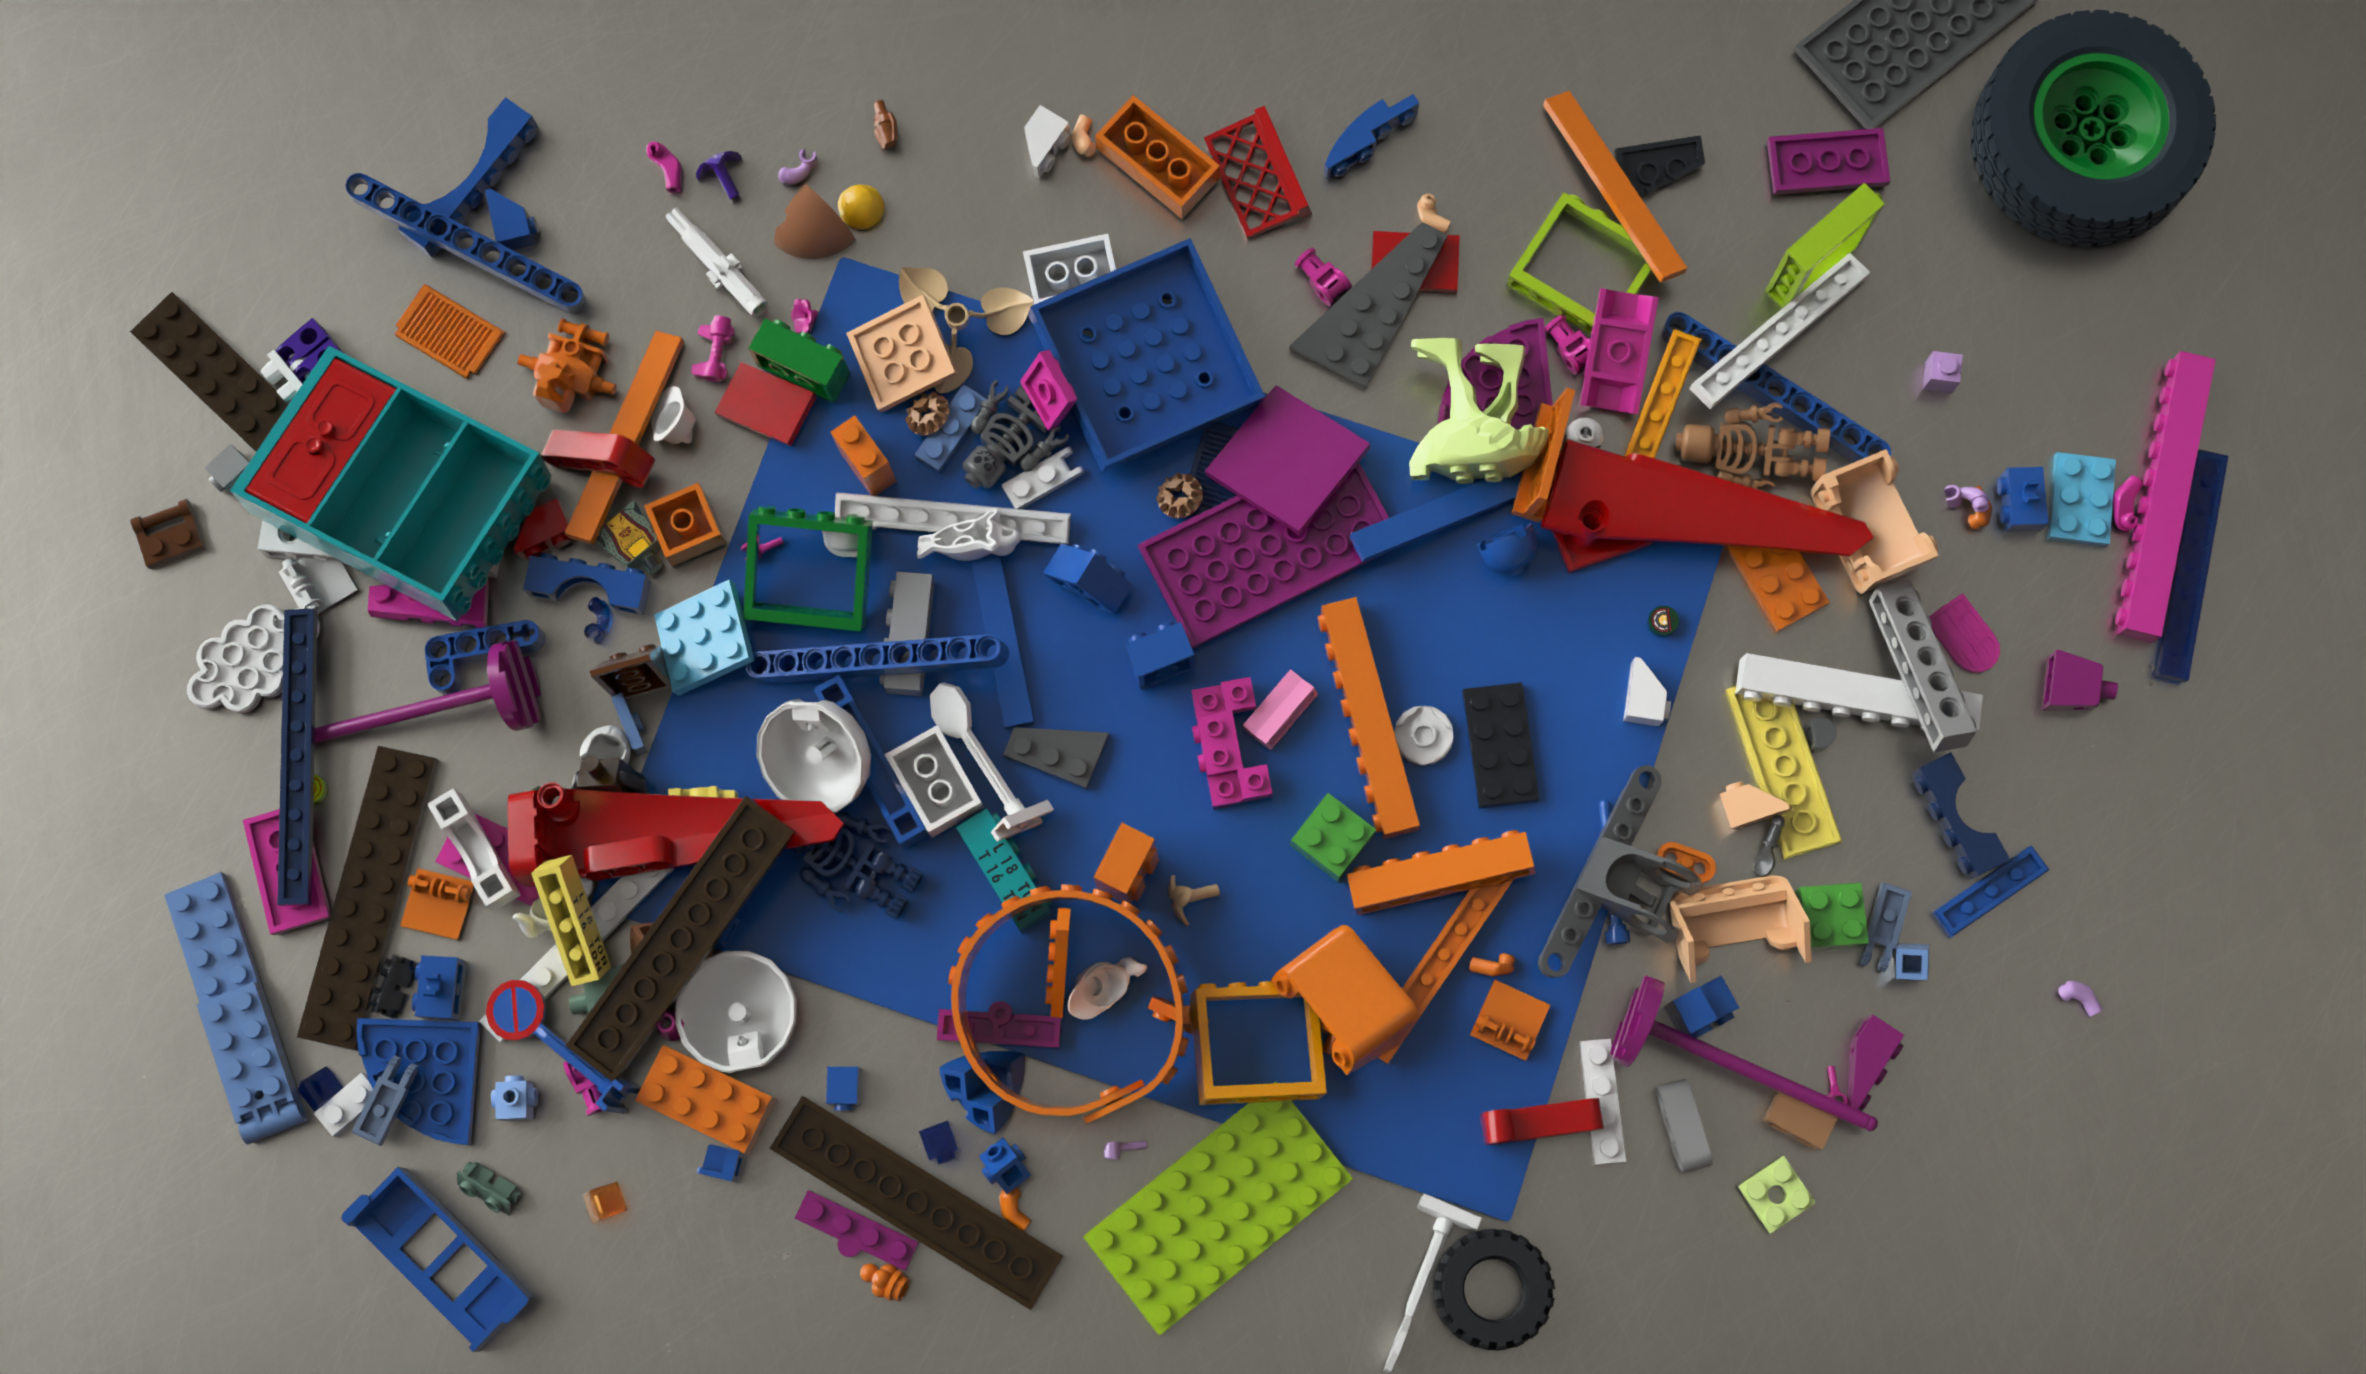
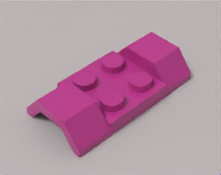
(1618, 351)

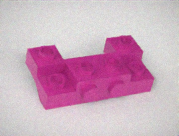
(1221, 755)

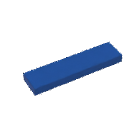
(1990, 891)

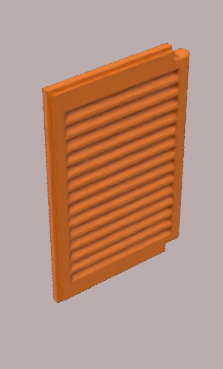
(448, 332)

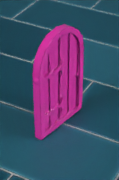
(1965, 635)

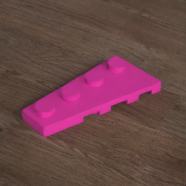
(392, 604)

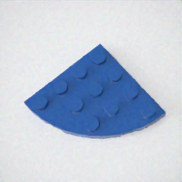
(445, 1084)

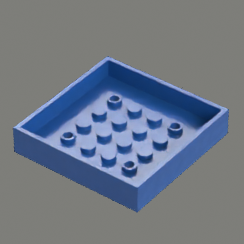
(1147, 354)

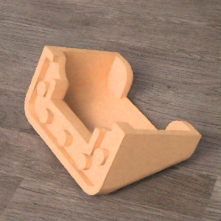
(1869, 495)

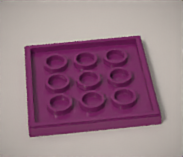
(1287, 459)

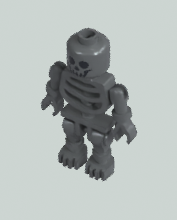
(987, 463)

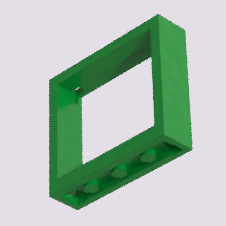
(806, 615)

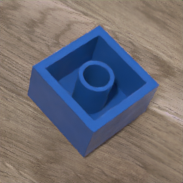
(1160, 654)

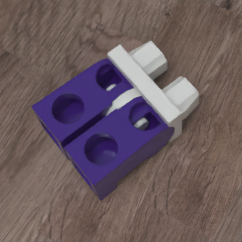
(297, 358)

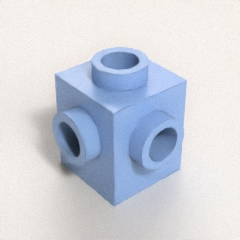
(514, 1109)

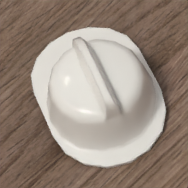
(672, 418)
(841, 543)

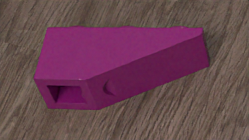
(1868, 1056)

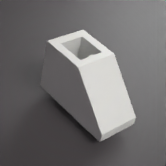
(1044, 137)

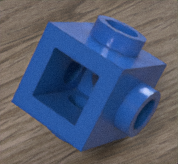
(1004, 1165)

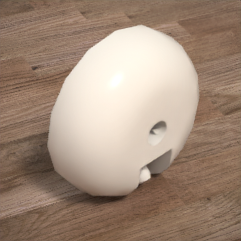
(813, 753)
(736, 1011)

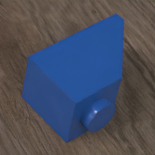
(510, 222)

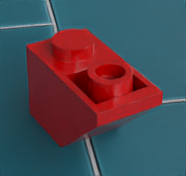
(543, 530)

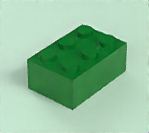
(799, 359)

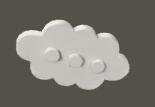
(241, 663)

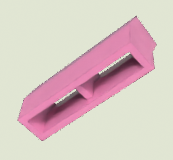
(1280, 710)

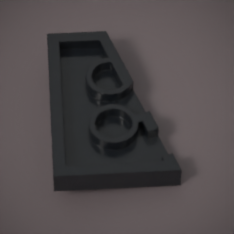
(1660, 163)

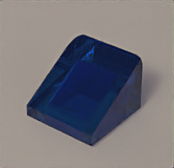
(319, 1088)

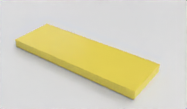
(1786, 771)

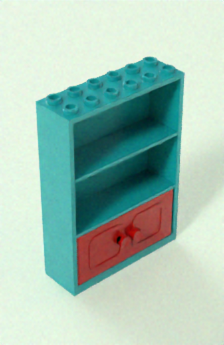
(393, 483)

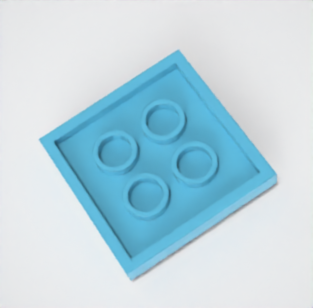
(704, 637)

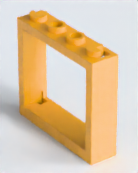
(1252, 1093)

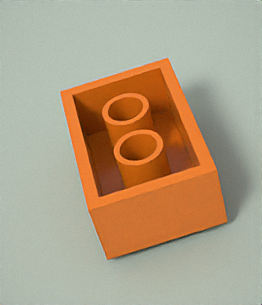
(1126, 864)

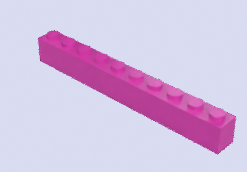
(2165, 497)

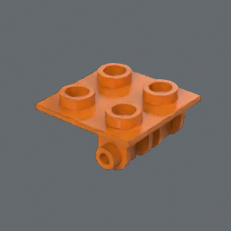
(437, 903)
(1510, 1020)

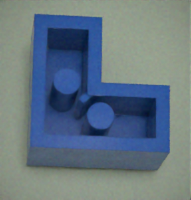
(1089, 576)
(1701, 1007)

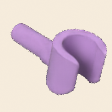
(1113, 1149)

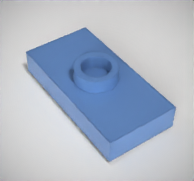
(630, 723)

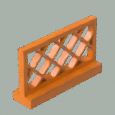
(1538, 477)

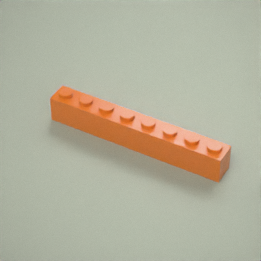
(1369, 718)

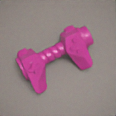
(721, 334)

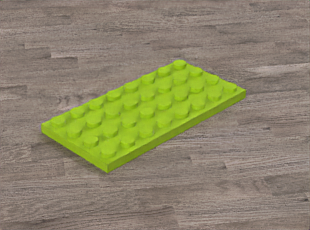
(1216, 1209)

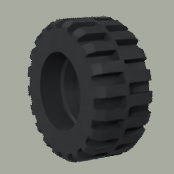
(1535, 1279)

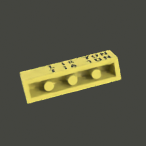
(571, 920)

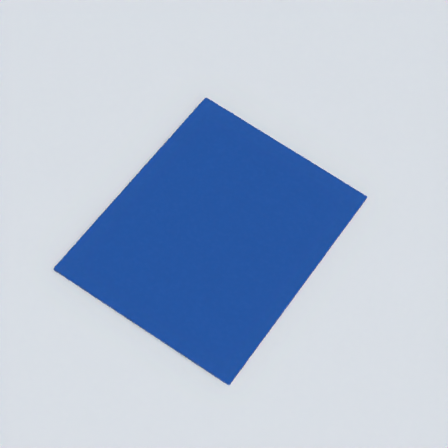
(1433, 629)

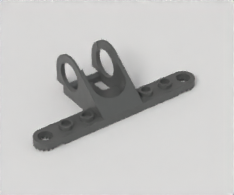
(1612, 877)

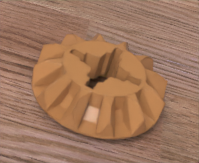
(930, 422)
(1183, 506)

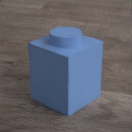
(1912, 961)

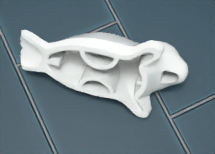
(971, 539)

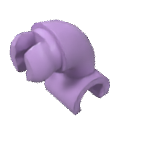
(796, 175)
(1976, 496)

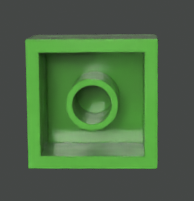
(1332, 837)
(1835, 915)

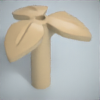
(1183, 895)

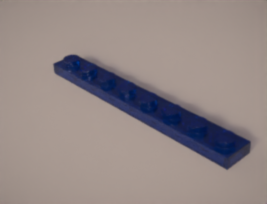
(2192, 567)

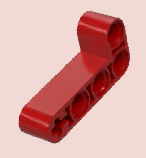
(599, 453)
(1541, 1121)

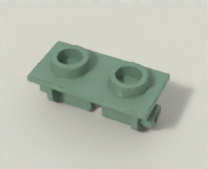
(476, 1183)

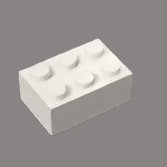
(1067, 265)
(934, 781)

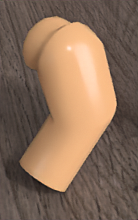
(1080, 138)
(1429, 216)

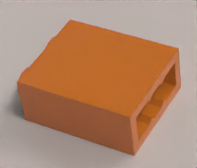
(863, 456)

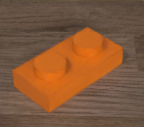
(1165, 1010)

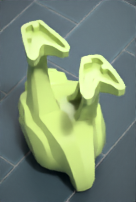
(1475, 441)

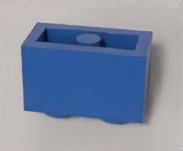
(2023, 499)
(438, 988)

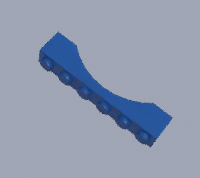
(506, 134)
(882, 780)

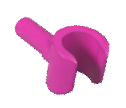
(764, 547)
(1834, 1087)

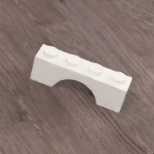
(475, 848)

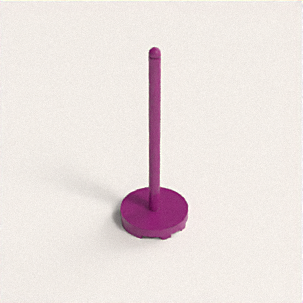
(511, 686)
(1641, 1021)

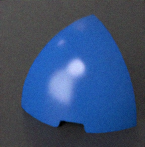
(982, 1105)

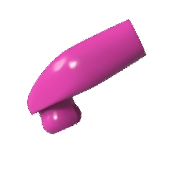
(669, 163)
(2123, 503)

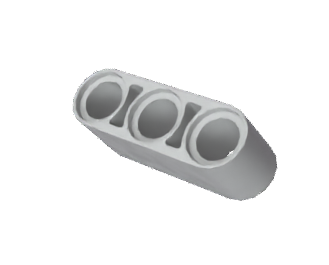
(1684, 1126)

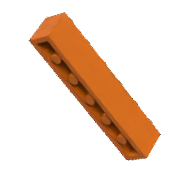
(1441, 872)

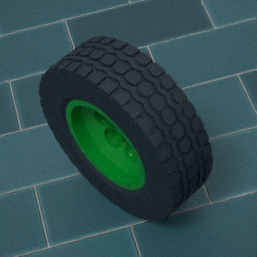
(2108, 67)

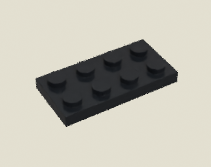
(1500, 745)

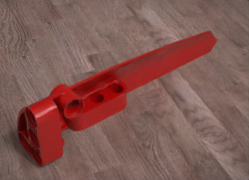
(1653, 500)
(636, 831)

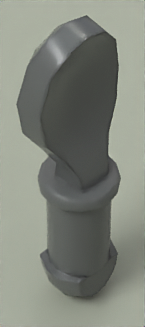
(1765, 859)

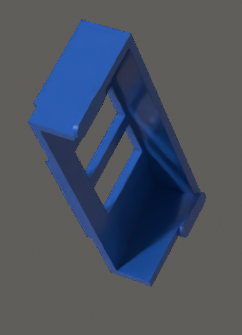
(395, 1215)

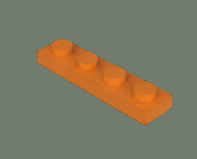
(1058, 953)

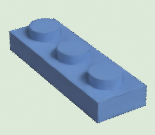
(942, 444)

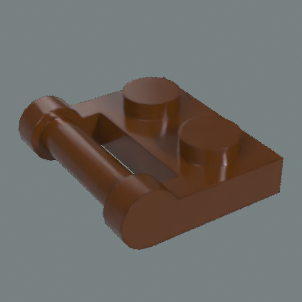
(171, 542)

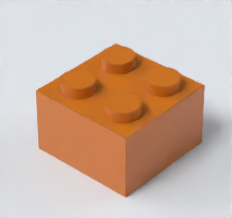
(685, 524)

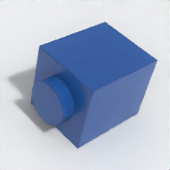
(843, 1087)

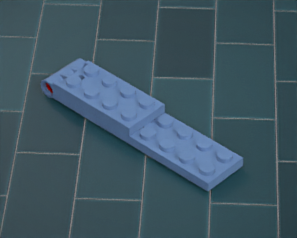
(235, 1010)

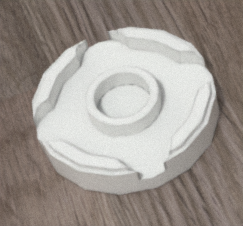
(1423, 735)

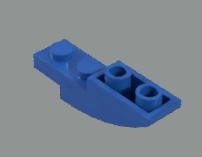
(1359, 138)

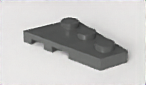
(1059, 753)

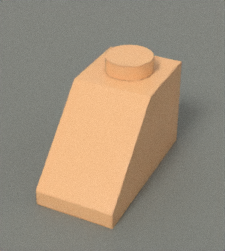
(1750, 805)

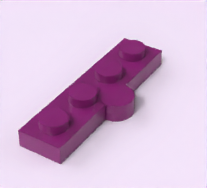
(1003, 1027)
(856, 1231)

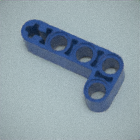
(485, 638)

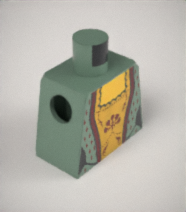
(631, 539)

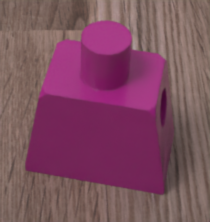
(2075, 683)

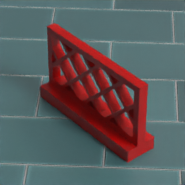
(1281, 166)

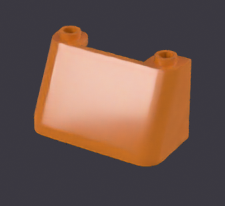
(1350, 996)

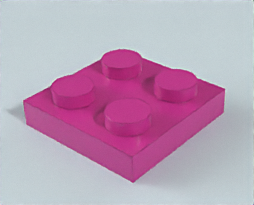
(1048, 389)

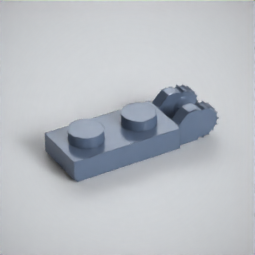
(1886, 923)
(384, 1103)

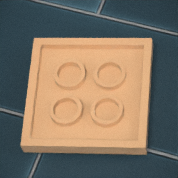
(902, 353)

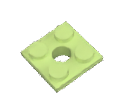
(1795, 1198)

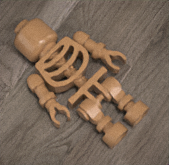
(1701, 443)

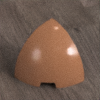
(812, 228)

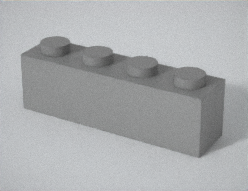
(908, 621)

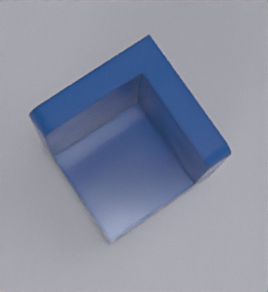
(722, 1163)

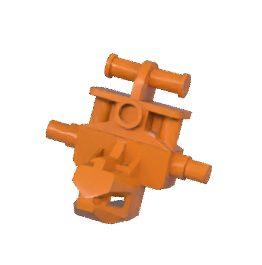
(569, 367)

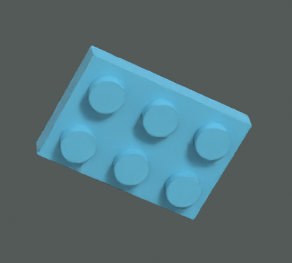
(2081, 499)

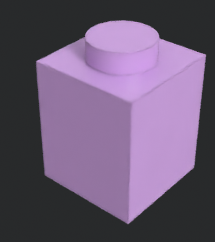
(1942, 372)

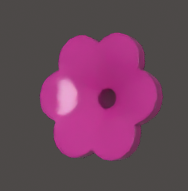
(803, 315)

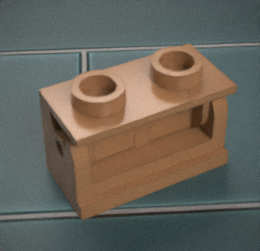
(1800, 1121)

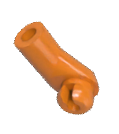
(1980, 518)
(1493, 968)
(1010, 1210)

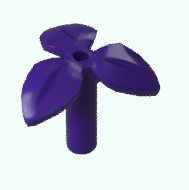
(717, 163)

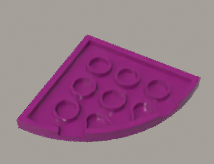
(1487, 380)

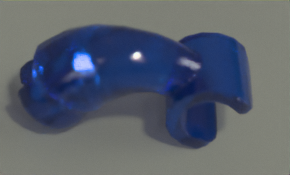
(602, 613)

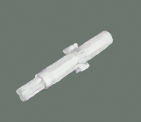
(722, 269)

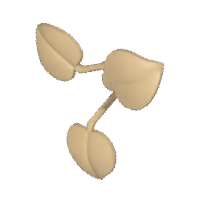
(1003, 307)

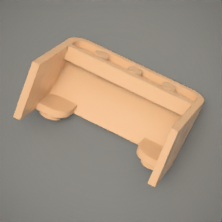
(1738, 914)

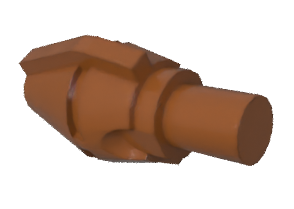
(884, 126)

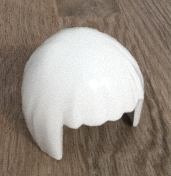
(606, 743)

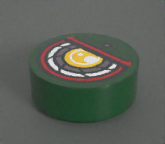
(1663, 621)

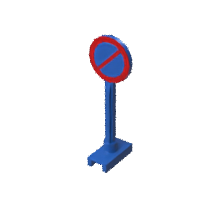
(518, 1012)

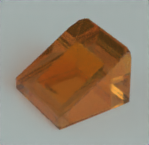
(604, 1202)

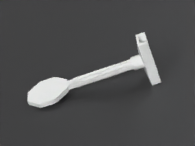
(953, 716)
(1447, 1218)

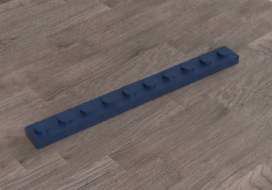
(297, 757)

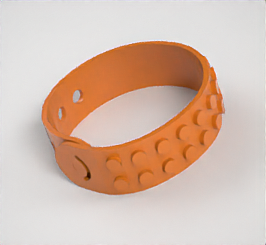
(1111, 1097)

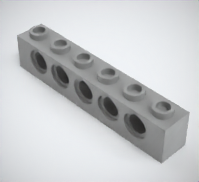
(1922, 666)

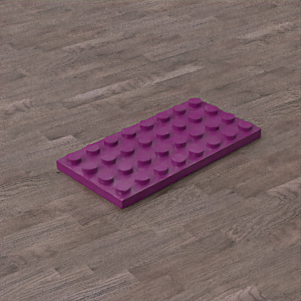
(1244, 563)

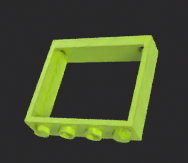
(1825, 245)
(1549, 297)

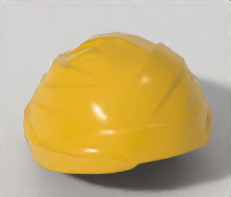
(861, 206)

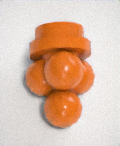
(887, 1281)

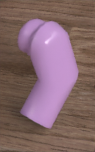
(2082, 993)

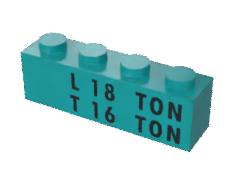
(1002, 866)

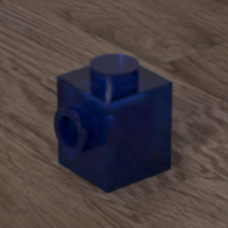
(940, 1142)

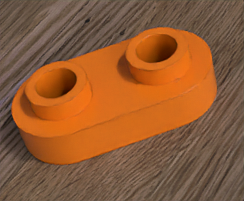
(1688, 858)

